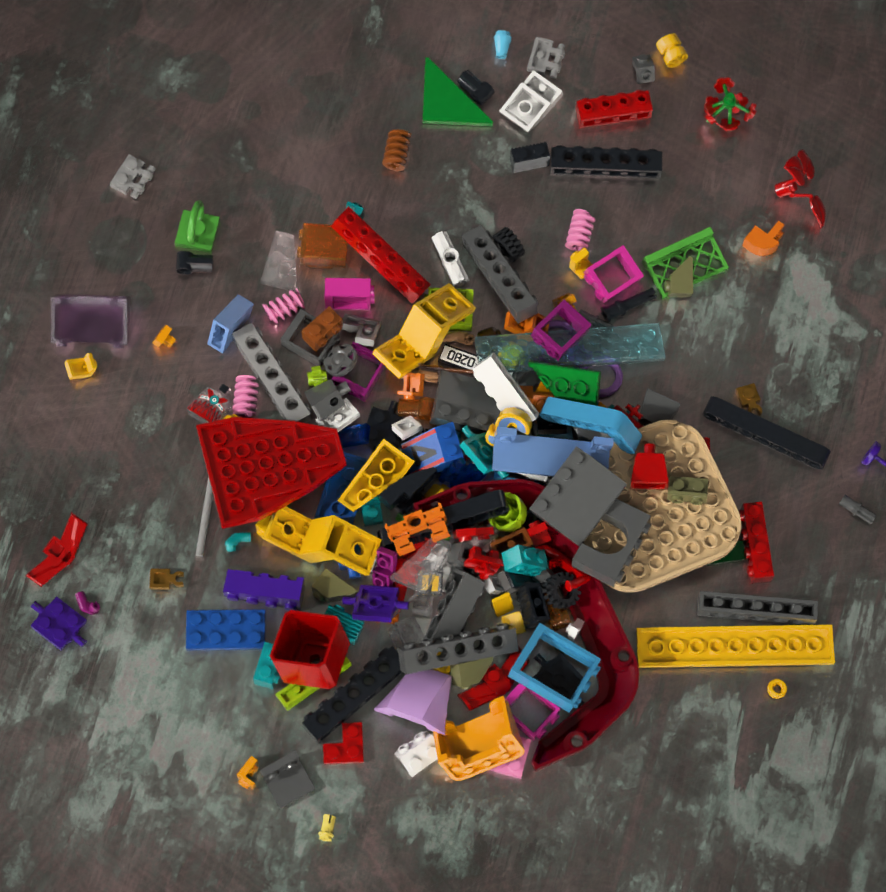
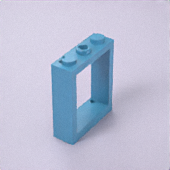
(567, 647)

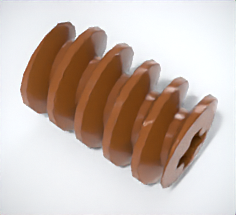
(396, 149)

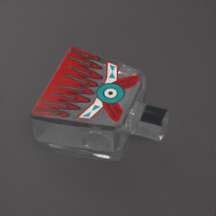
(210, 405)

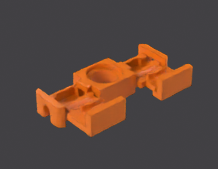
(400, 529)

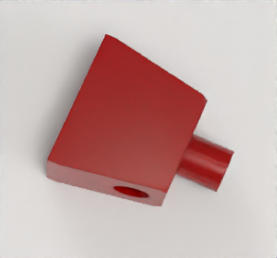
(649, 470)

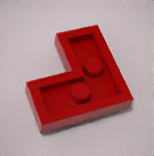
(466, 535)
(350, 750)

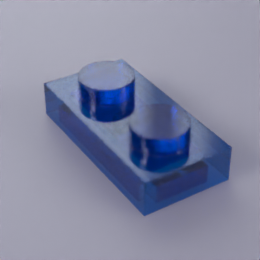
(354, 435)

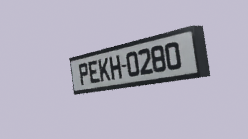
(458, 358)

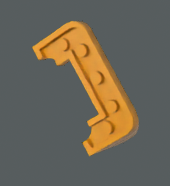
(479, 742)

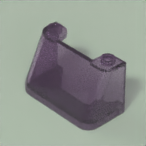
(90, 319)

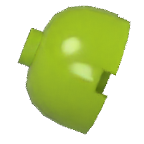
(514, 517)

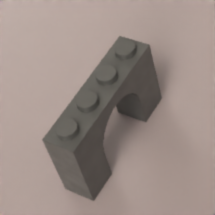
(610, 567)

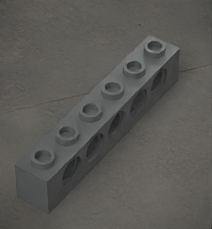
(500, 274)
(757, 608)
(506, 644)

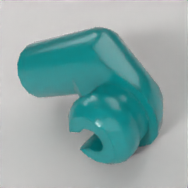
(235, 538)

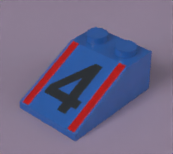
(433, 448)

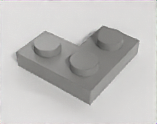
(366, 329)

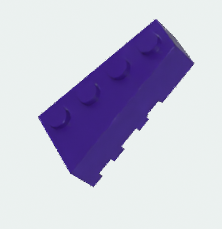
(264, 589)

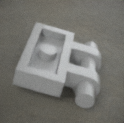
(540, 57)
(127, 175)

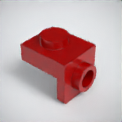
(538, 533)

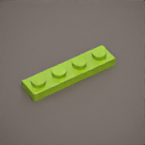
(294, 694)

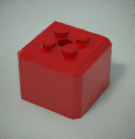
(305, 638)

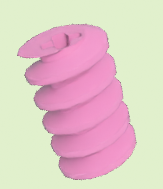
(579, 230)
(284, 306)
(244, 396)

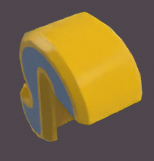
(508, 418)

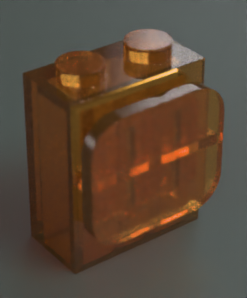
(321, 247)

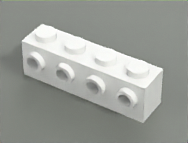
(502, 386)

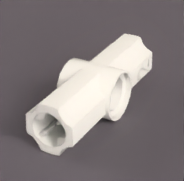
(454, 268)

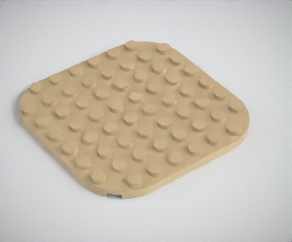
(681, 533)

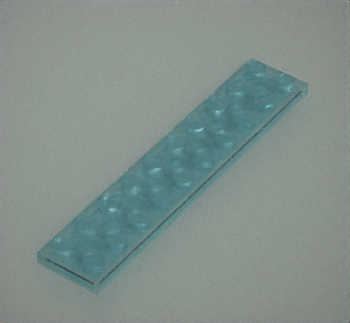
(596, 348)

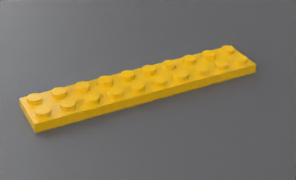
(735, 646)

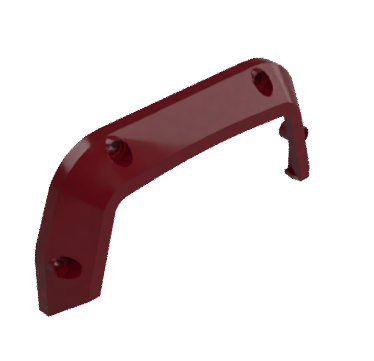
(600, 635)

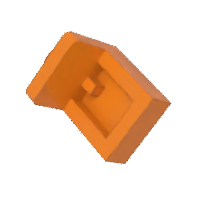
(412, 385)

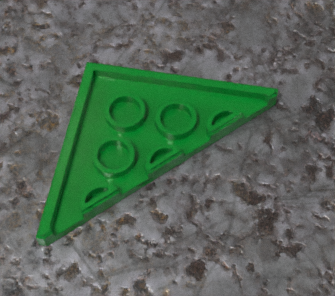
(447, 102)
(569, 382)

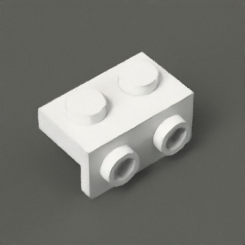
(417, 753)

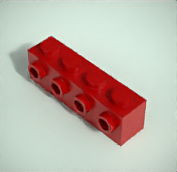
(614, 108)
(756, 542)

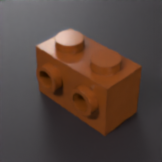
(322, 328)
(517, 537)

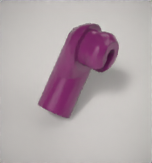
(87, 606)

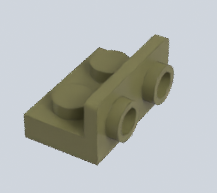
(687, 490)

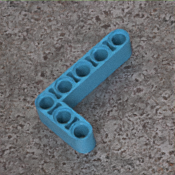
(593, 418)

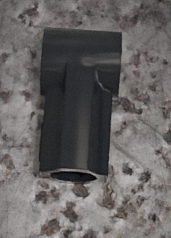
(478, 90)
(188, 263)

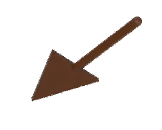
(448, 369)

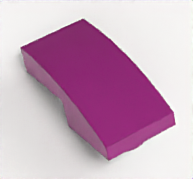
(385, 567)

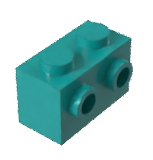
(524, 560)
(266, 673)

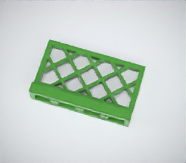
(680, 247)

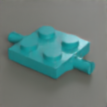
(479, 451)

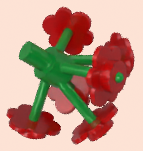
(731, 102)

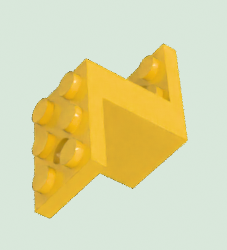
(424, 330)
(323, 539)

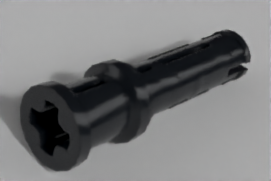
(620, 307)

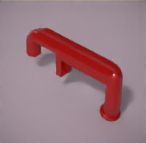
(564, 562)

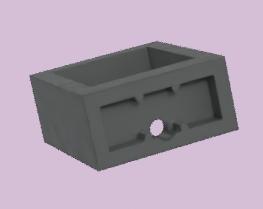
(293, 330)

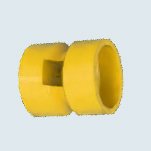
(672, 50)

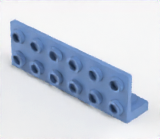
(541, 454)

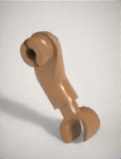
(459, 336)

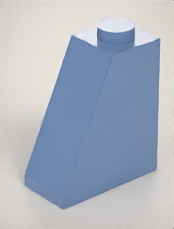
(229, 321)

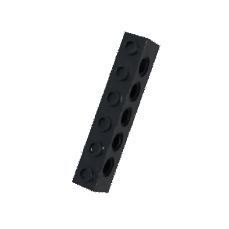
(598, 168)
(320, 731)

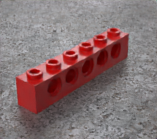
(380, 255)

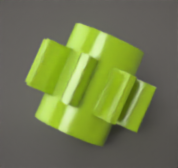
(316, 376)

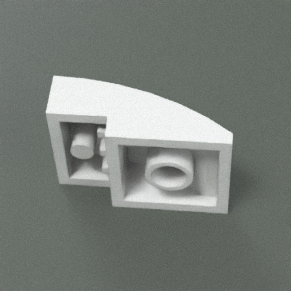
(531, 101)

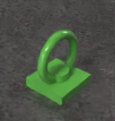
(197, 229)

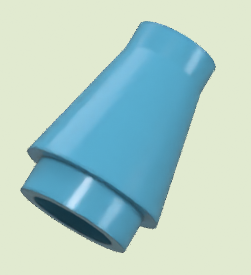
(502, 43)

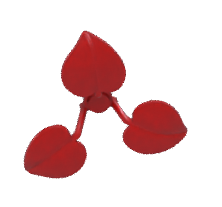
(798, 167)

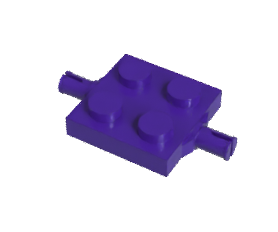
(375, 603)
(58, 623)

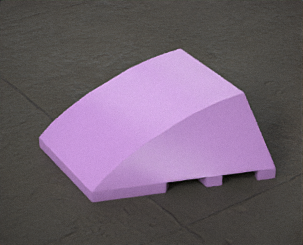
(420, 698)

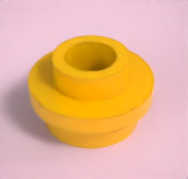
(781, 684)

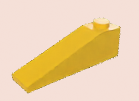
(378, 473)

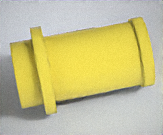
(327, 828)

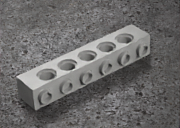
(249, 335)

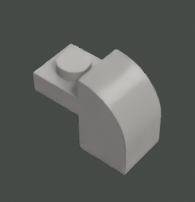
(498, 585)

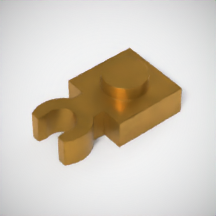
(749, 397)
(162, 578)

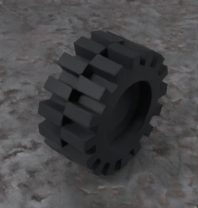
(509, 244)
(552, 594)

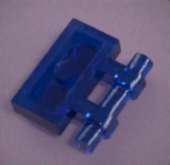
(465, 473)

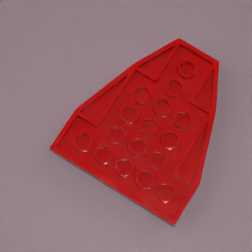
(265, 464)

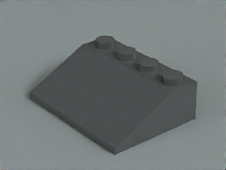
(464, 403)
(578, 496)

